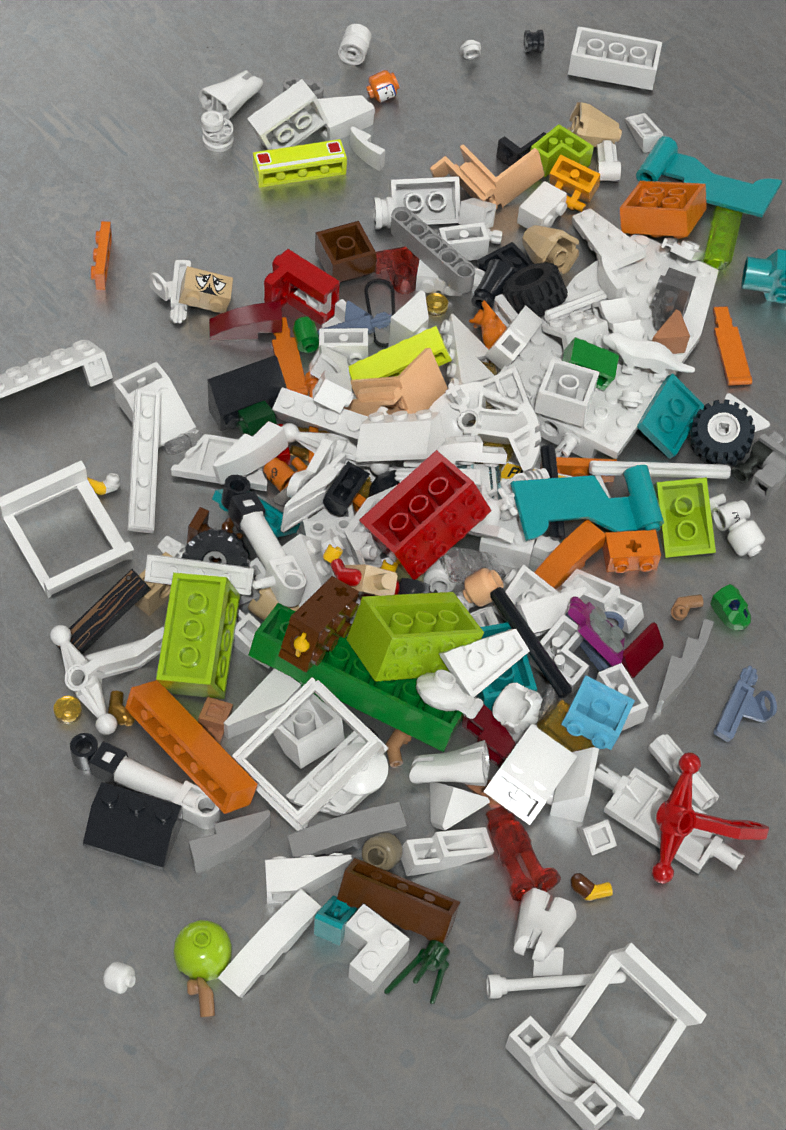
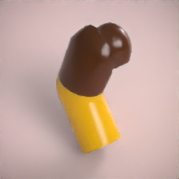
(588, 889)

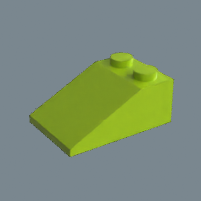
(686, 517)

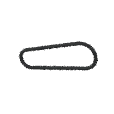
(368, 303)

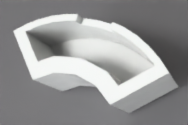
(619, 317)

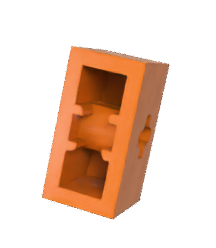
(631, 551)

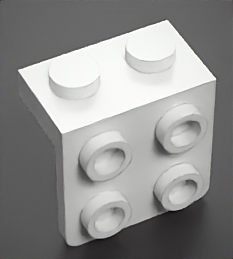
(580, 326)

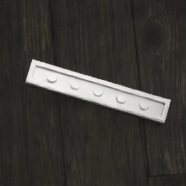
(144, 461)

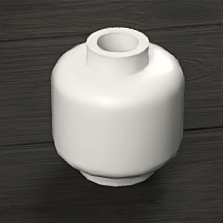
(746, 538)
(438, 579)

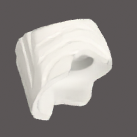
(517, 708)

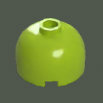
(202, 950)

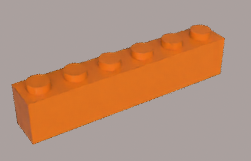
(191, 746)

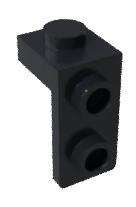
(510, 153)

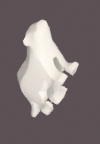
(645, 355)

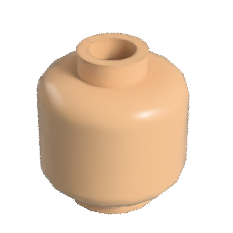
(480, 585)

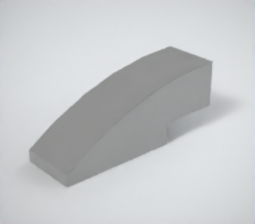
(229, 840)

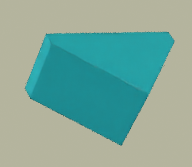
(331, 920)

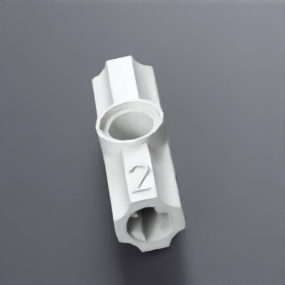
(668, 756)

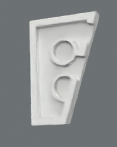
(484, 660)

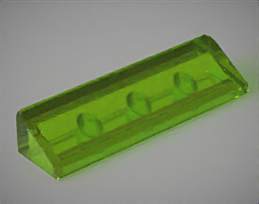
(722, 237)

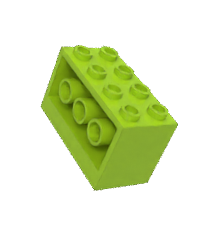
(407, 632)
(198, 635)

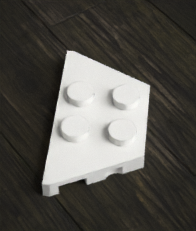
(200, 460)
(342, 802)

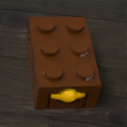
(319, 624)

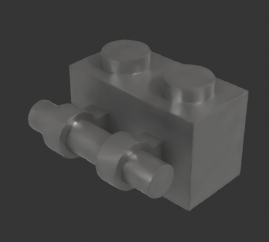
(673, 294)

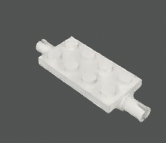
(636, 806)

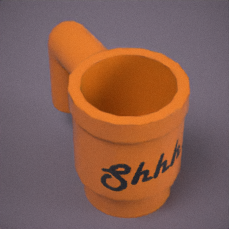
(280, 473)

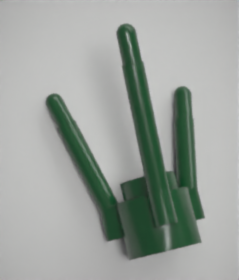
(431, 958)

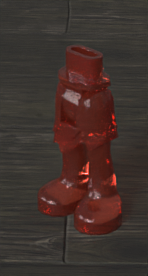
(510, 842)

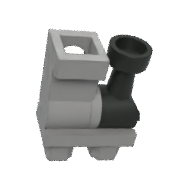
(769, 456)

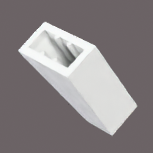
(345, 113)

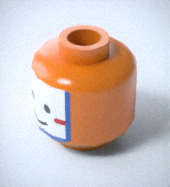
(382, 86)

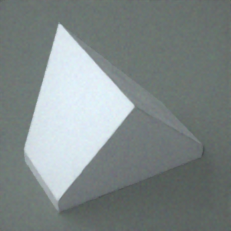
(452, 805)

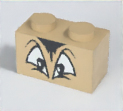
(205, 290)

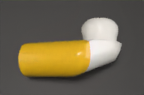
(107, 486)

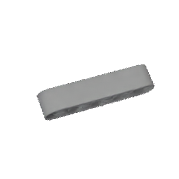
(432, 250)

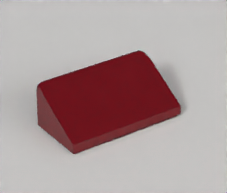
(642, 650)

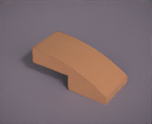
(213, 717)

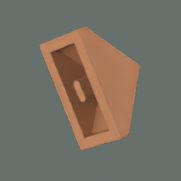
(673, 334)

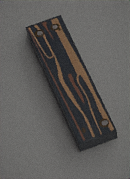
(107, 610)

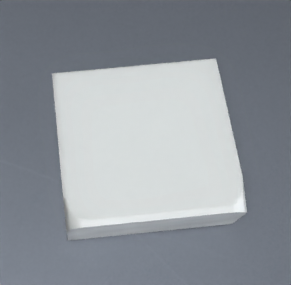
(597, 836)
(550, 966)

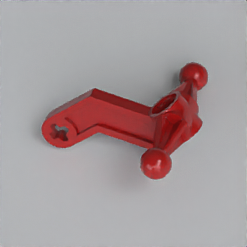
(678, 820)

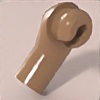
(684, 604)
(394, 744)
(205, 995)

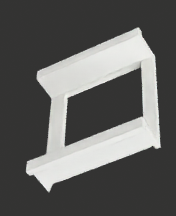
(46, 490)
(300, 818)
(660, 989)

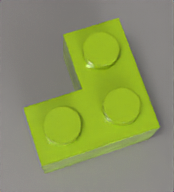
(562, 142)

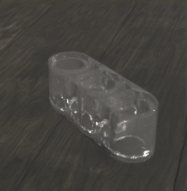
(462, 562)

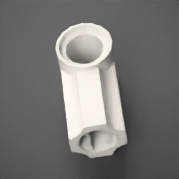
(607, 162)

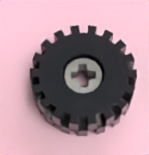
(217, 544)

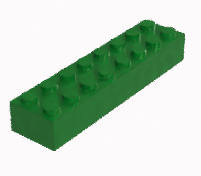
(349, 681)

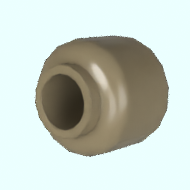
(382, 851)

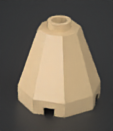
(593, 125)
(551, 246)

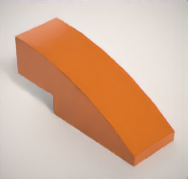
(571, 554)

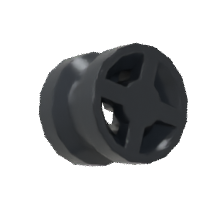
(533, 40)

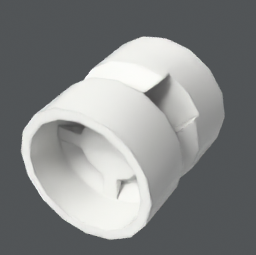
(354, 44)

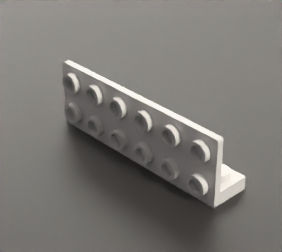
(61, 360)

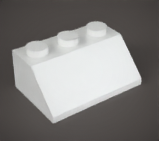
(431, 199)
(400, 436)

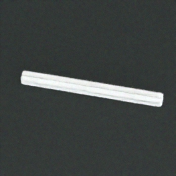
(682, 470)

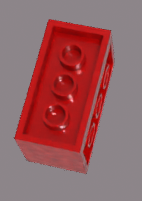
(425, 515)

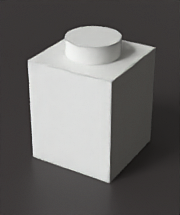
(476, 211)

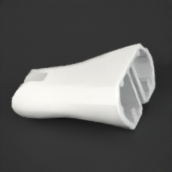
(230, 94)
(462, 766)
(542, 928)

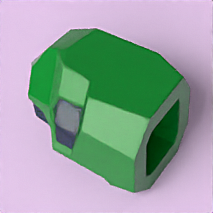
(731, 608)

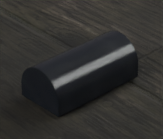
(345, 489)

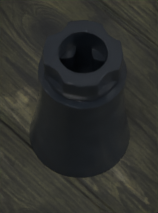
(492, 283)

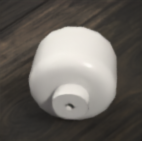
(119, 977)

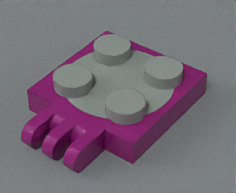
(598, 630)

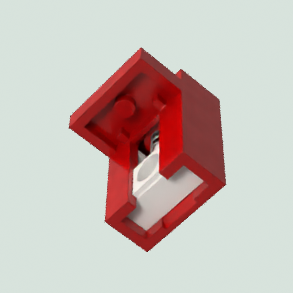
(302, 287)

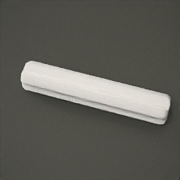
(579, 304)

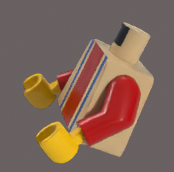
(364, 578)

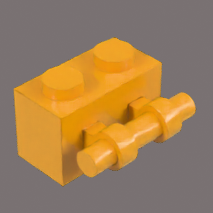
(575, 180)

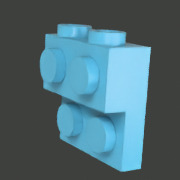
(598, 713)

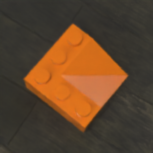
(663, 208)

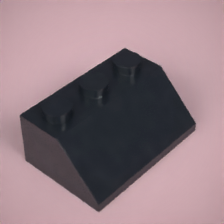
(242, 389)
(133, 825)

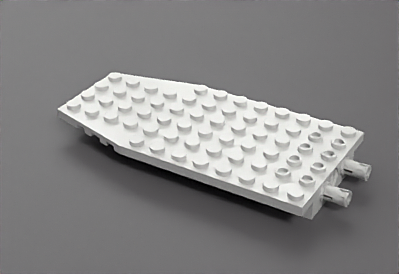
(609, 422)

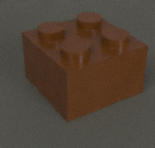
(345, 251)

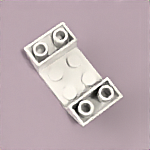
(360, 541)

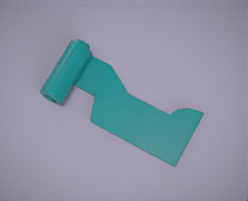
(720, 190)
(584, 498)

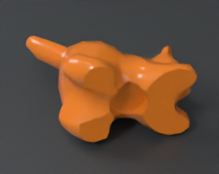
(490, 323)

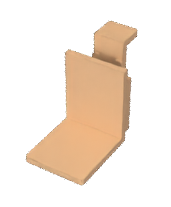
(484, 185)
(411, 391)

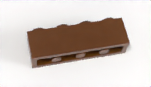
(398, 900)

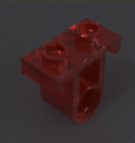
(401, 268)

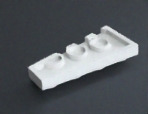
(607, 239)

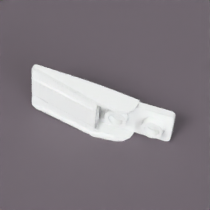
(311, 496)

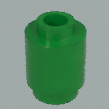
(306, 335)

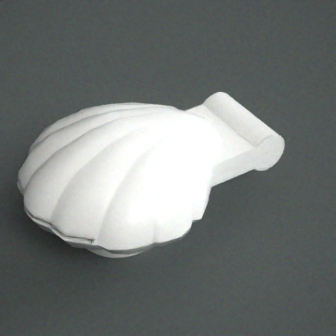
(445, 694)

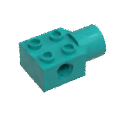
(766, 276)

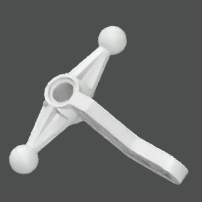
(325, 449)
(101, 667)

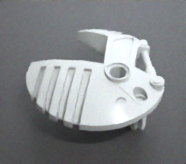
(516, 427)

